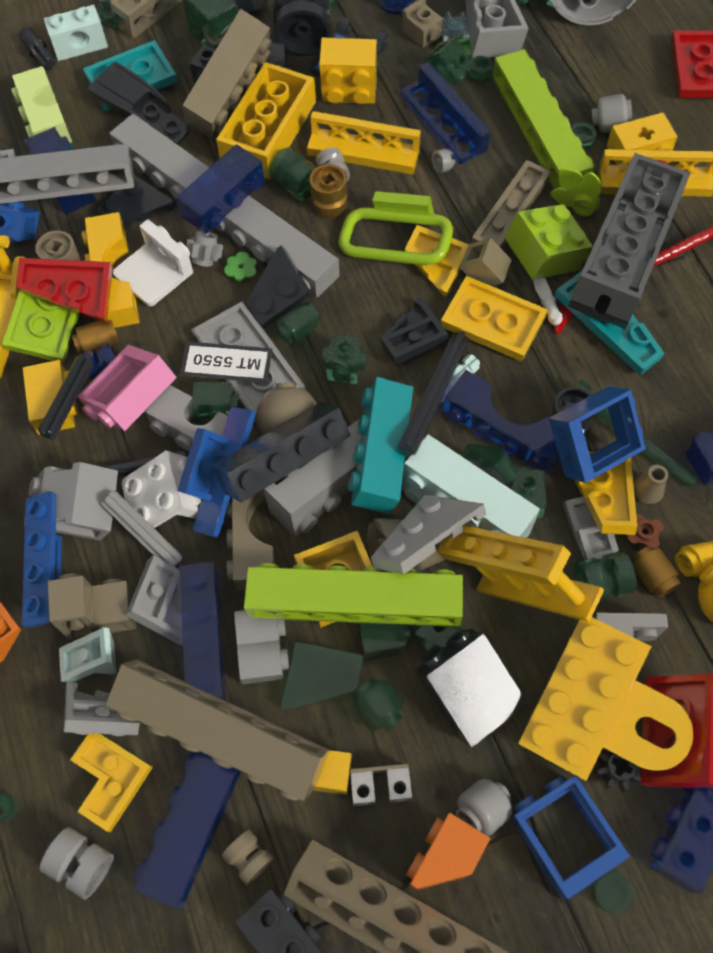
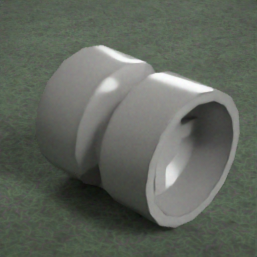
(63, 861)

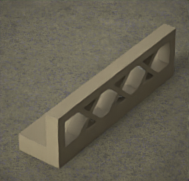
(133, 9)

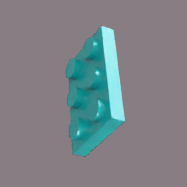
(144, 61)

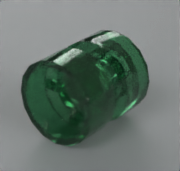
(292, 172)
(612, 573)

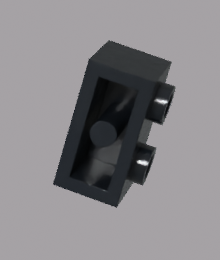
(275, 929)

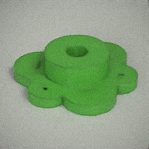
(241, 266)

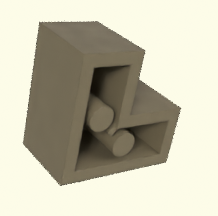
(81, 609)

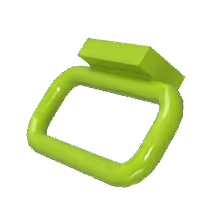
(403, 209)

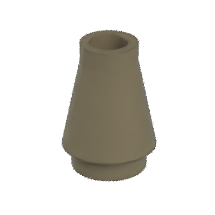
(651, 485)

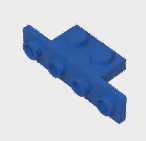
(198, 475)
(41, 557)

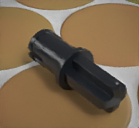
(37, 48)

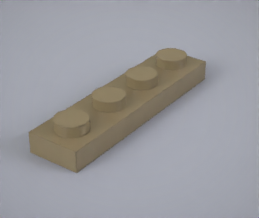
(517, 197)

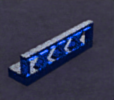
(453, 113)

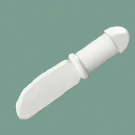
(548, 301)

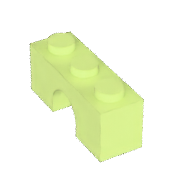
(38, 103)

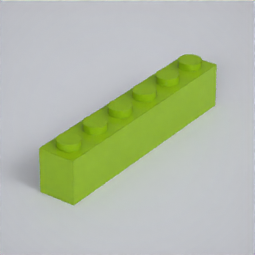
(539, 115)
(354, 595)

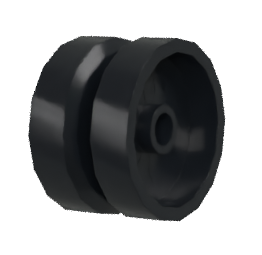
(301, 25)

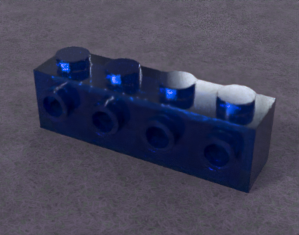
(687, 848)

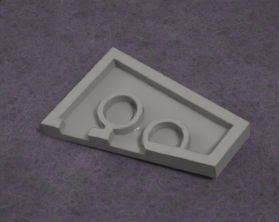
(422, 529)

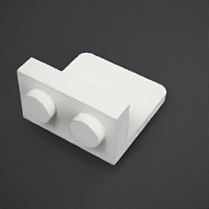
(156, 266)
(154, 490)

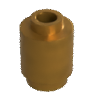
(94, 335)
(655, 571)

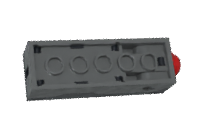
(629, 241)

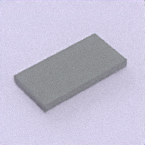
(240, 328)

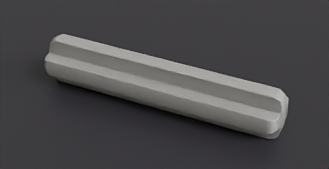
(141, 528)

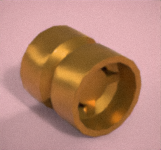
(328, 191)

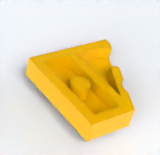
(445, 272)

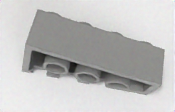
(314, 487)

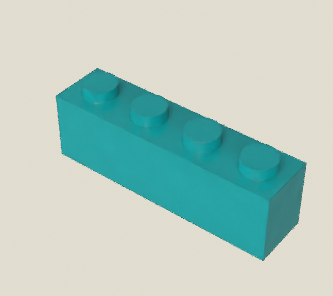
(379, 461)

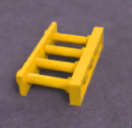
(522, 571)

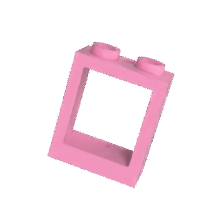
(126, 387)

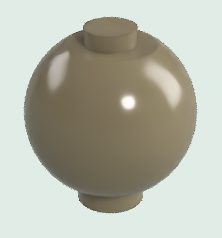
(282, 405)

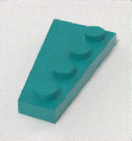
(632, 345)

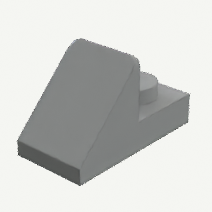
(642, 625)

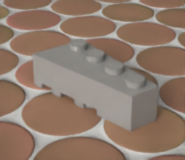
(495, 27)

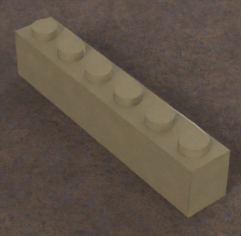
(217, 729)

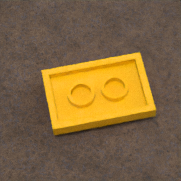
(494, 318)

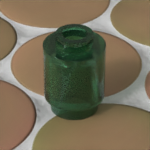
(298, 322)

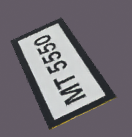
(226, 362)

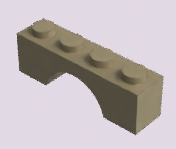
(246, 548)

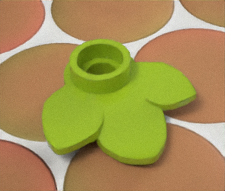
(578, 191)

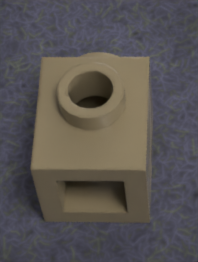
(486, 262)

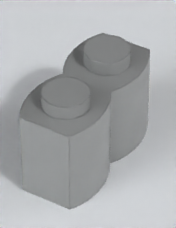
(259, 648)

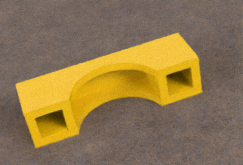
(107, 243)

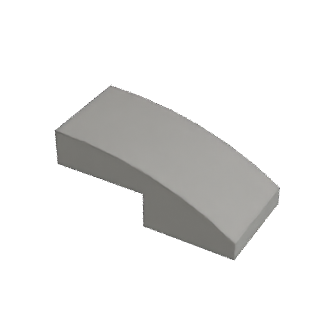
(586, 532)

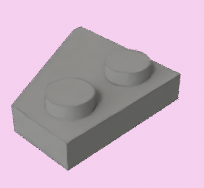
(91, 715)

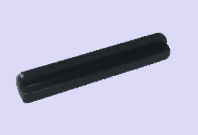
(65, 397)

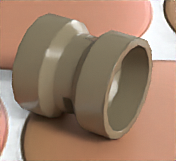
(241, 850)

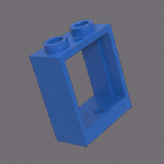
(571, 440)
(592, 870)

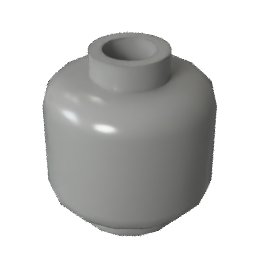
(611, 111)
(485, 806)

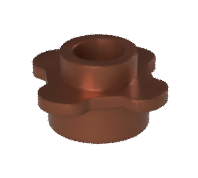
(644, 540)

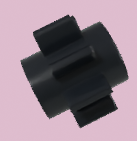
(608, 768)

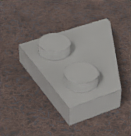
(158, 600)

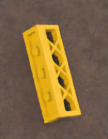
(364, 147)
(698, 184)

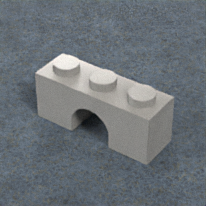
(172, 415)

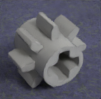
(204, 248)

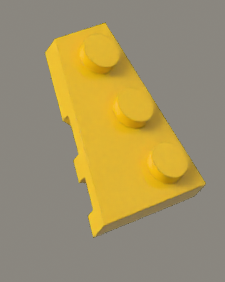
(612, 499)

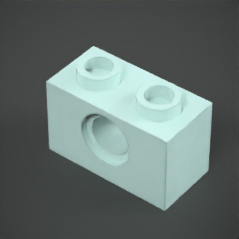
(76, 32)

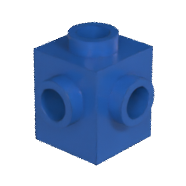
(18, 221)

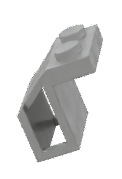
(78, 498)

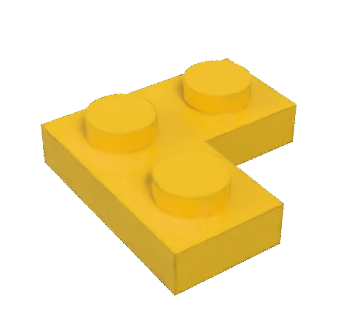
(118, 782)

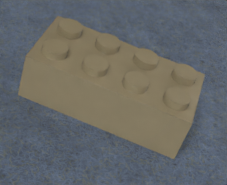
(227, 75)

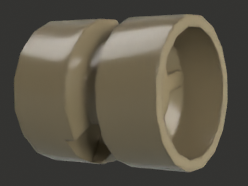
(57, 246)

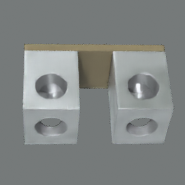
(395, 775)

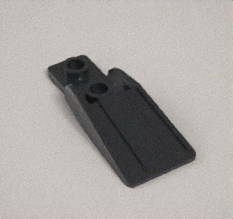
(132, 95)

